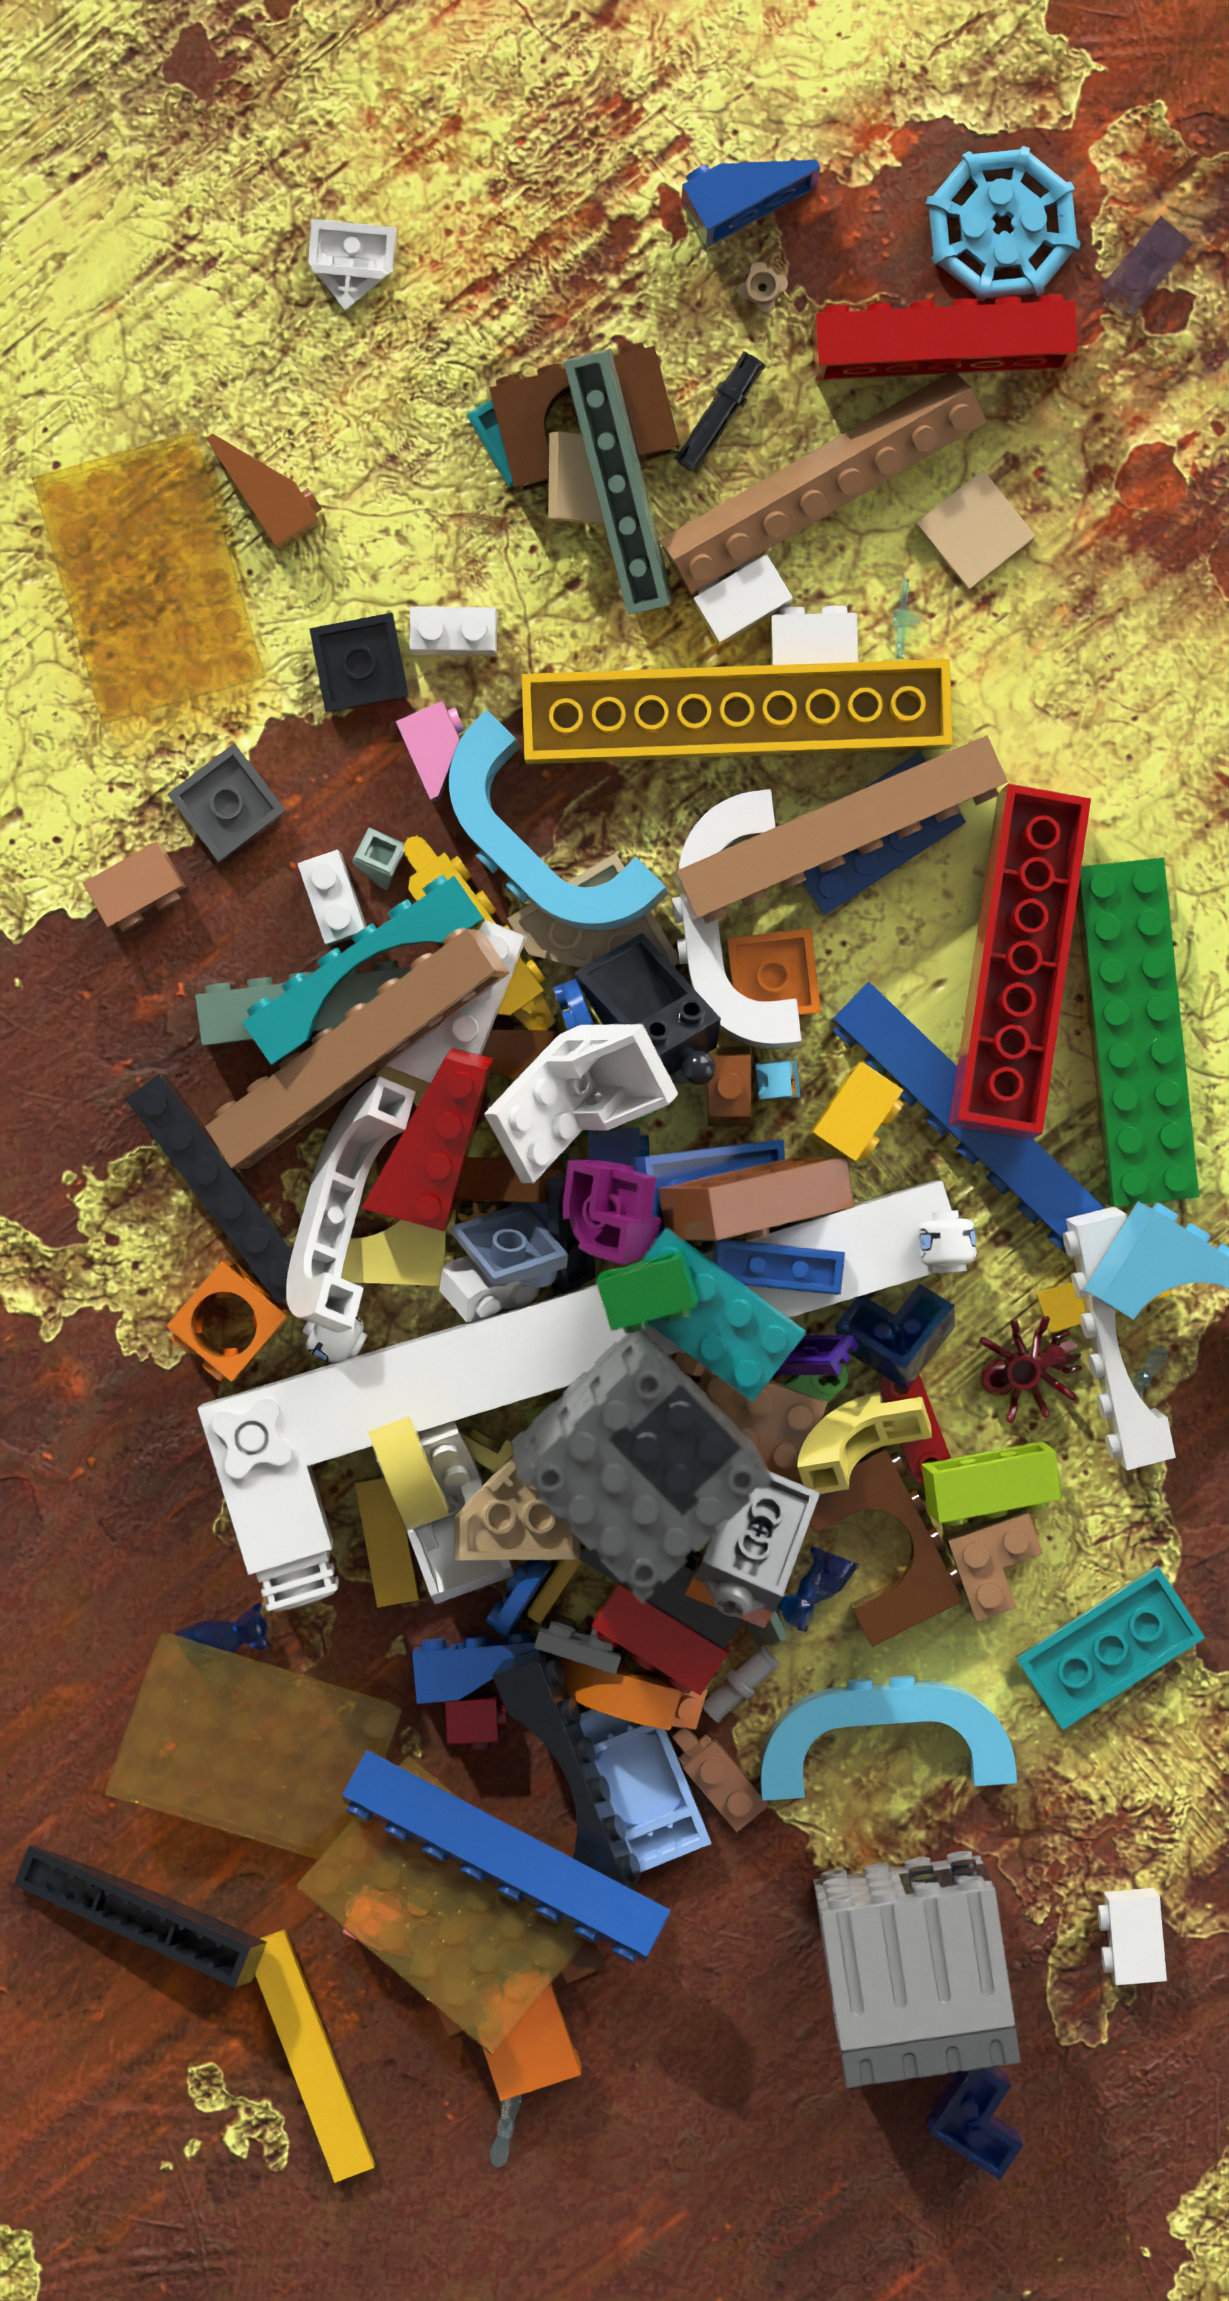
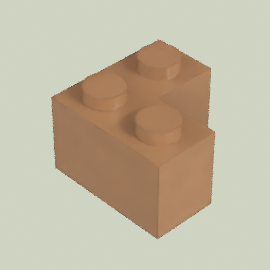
(984, 1551)

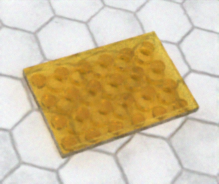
(148, 577)
(246, 1746)
(439, 1930)

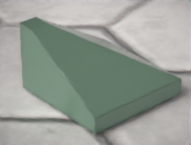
(379, 857)

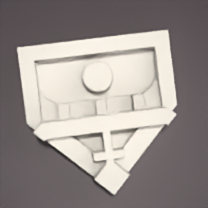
(351, 257)

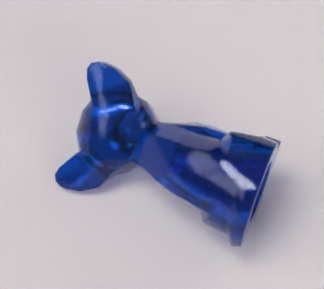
(823, 1581)
(228, 1636)

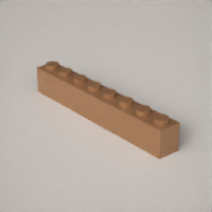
(823, 481)
(838, 828)
(356, 1048)

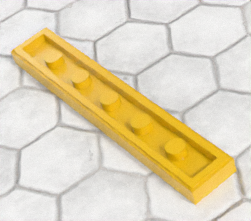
(312, 2059)

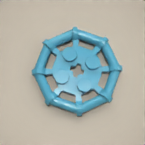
(1001, 199)

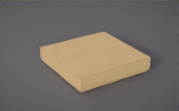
(571, 481)
(975, 530)

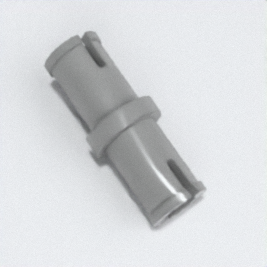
(740, 1684)

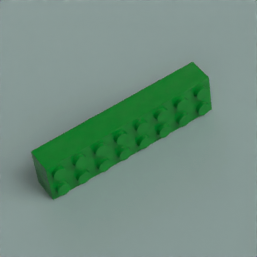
(1136, 1032)

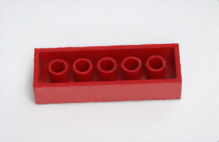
(944, 339)

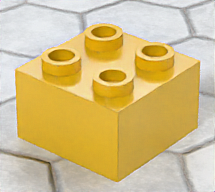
(856, 1113)

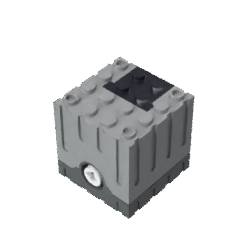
(916, 1969)

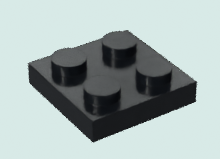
(359, 662)

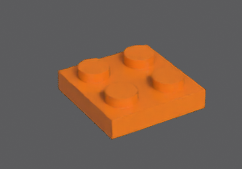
(776, 968)

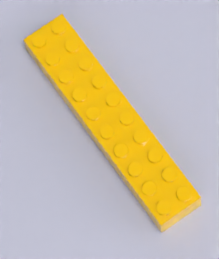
(737, 711)

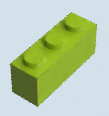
(991, 1483)

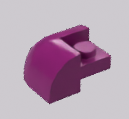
(610, 1209)

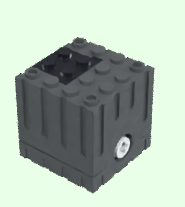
(639, 1462)

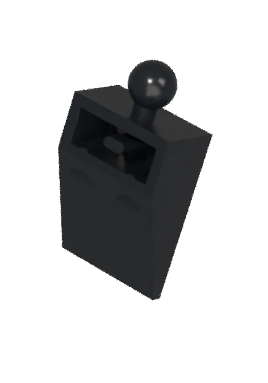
(642, 987)

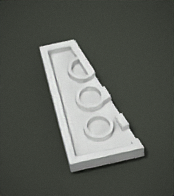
(473, 1023)

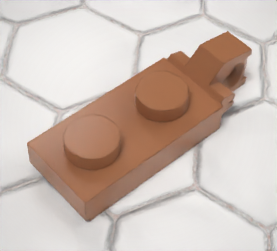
(719, 1778)

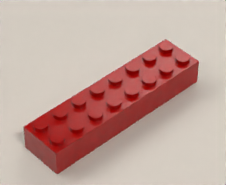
(1020, 962)

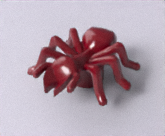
(1024, 1370)

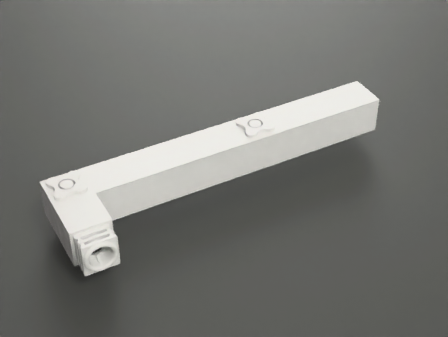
(276, 1431)

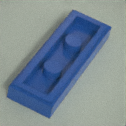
(781, 1266)

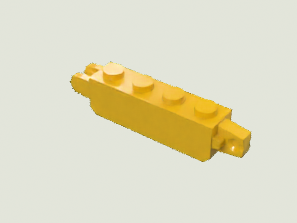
(524, 990)

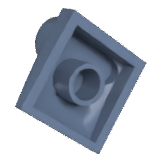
(512, 1247)

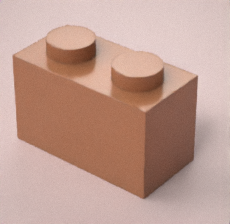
(135, 886)

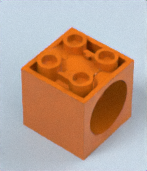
(228, 1281)

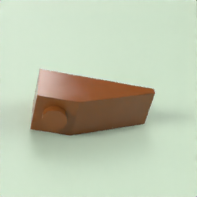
(272, 496)

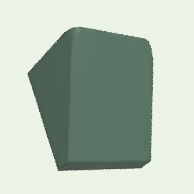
(772, 1633)

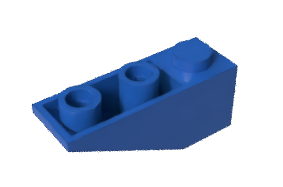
(455, 1670)

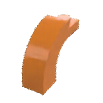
(632, 1696)

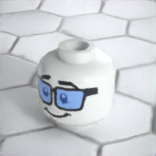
(947, 1242)
(332, 1345)

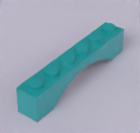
(290, 1019)

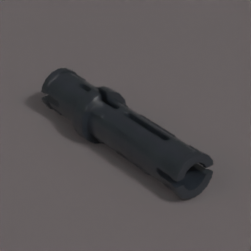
(724, 405)

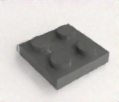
(227, 802)
(565, 1640)

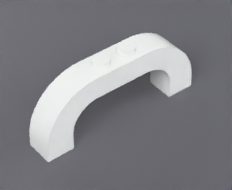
(742, 1019)
(317, 1260)

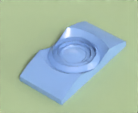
(646, 1788)

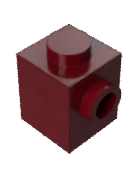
(475, 1720)

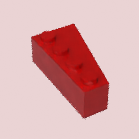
(431, 1155)

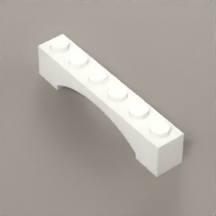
(1136, 1433)

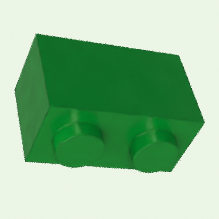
(648, 1292)

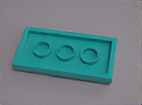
(730, 1327)
(1110, 1647)

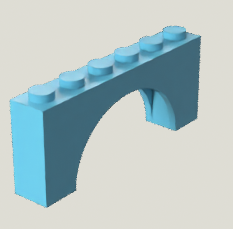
(1154, 1257)

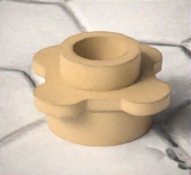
(759, 275)

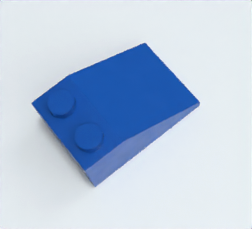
(740, 193)

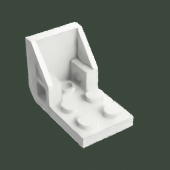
(578, 1083)
(434, 1541)

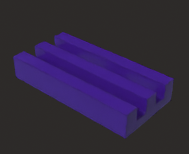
(819, 1355)

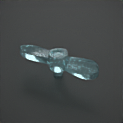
(903, 619)
(1153, 1363)
(505, 2129)

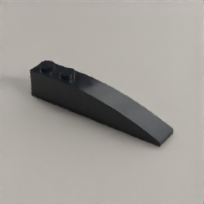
(143, 1916)

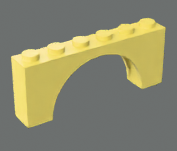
(406, 1250)

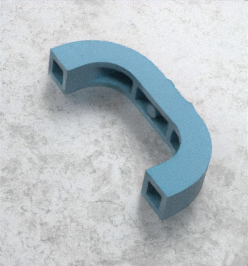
(603, 907)
(879, 1704)

